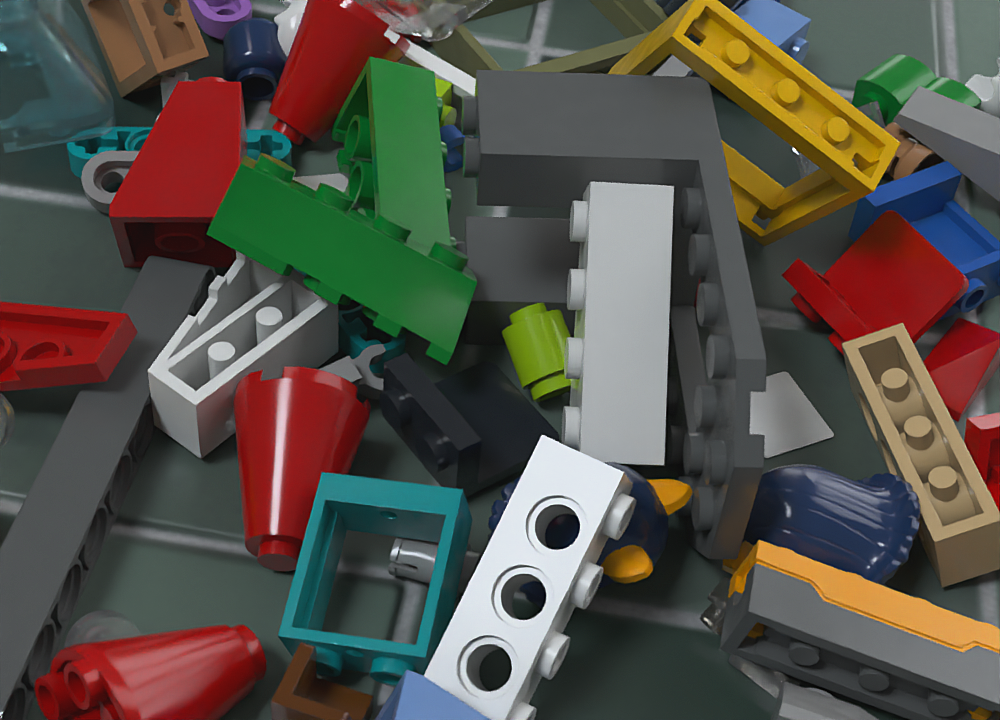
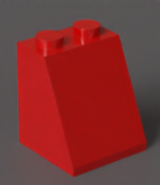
(182, 177)

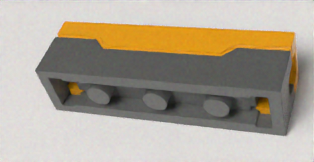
(861, 638)

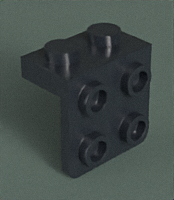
(465, 426)

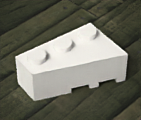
(243, 327)

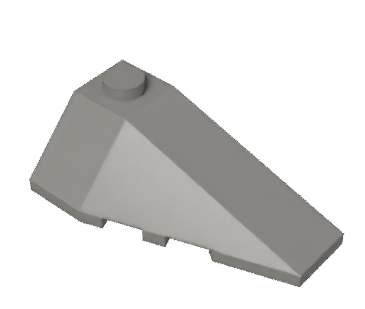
(957, 135)

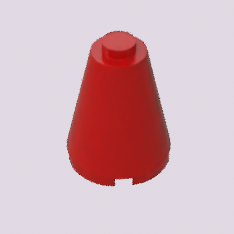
(325, 63)
(285, 440)

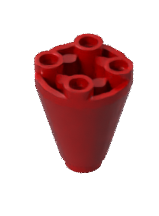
(154, 676)

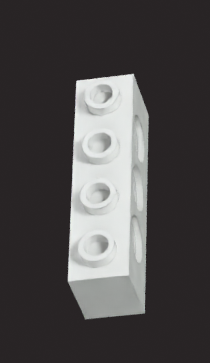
(552, 485)

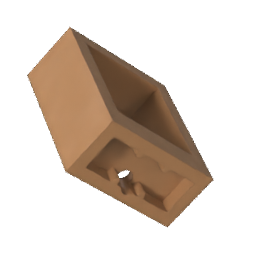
(144, 41)

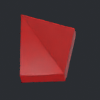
(963, 364)

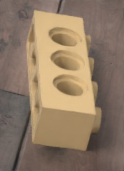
(925, 449)

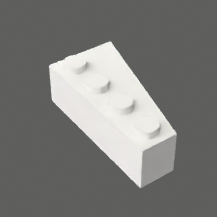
(620, 323)

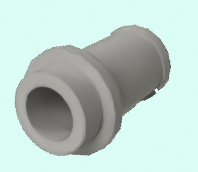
(417, 558)

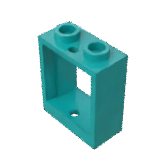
(381, 509)

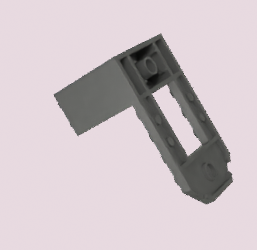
(541, 146)

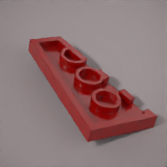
(59, 345)

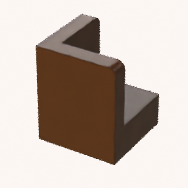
(311, 698)

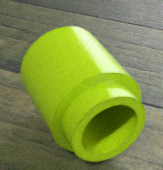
(538, 350)

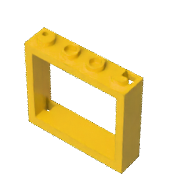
(786, 100)

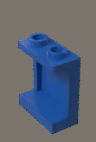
(929, 206)

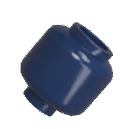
(254, 57)

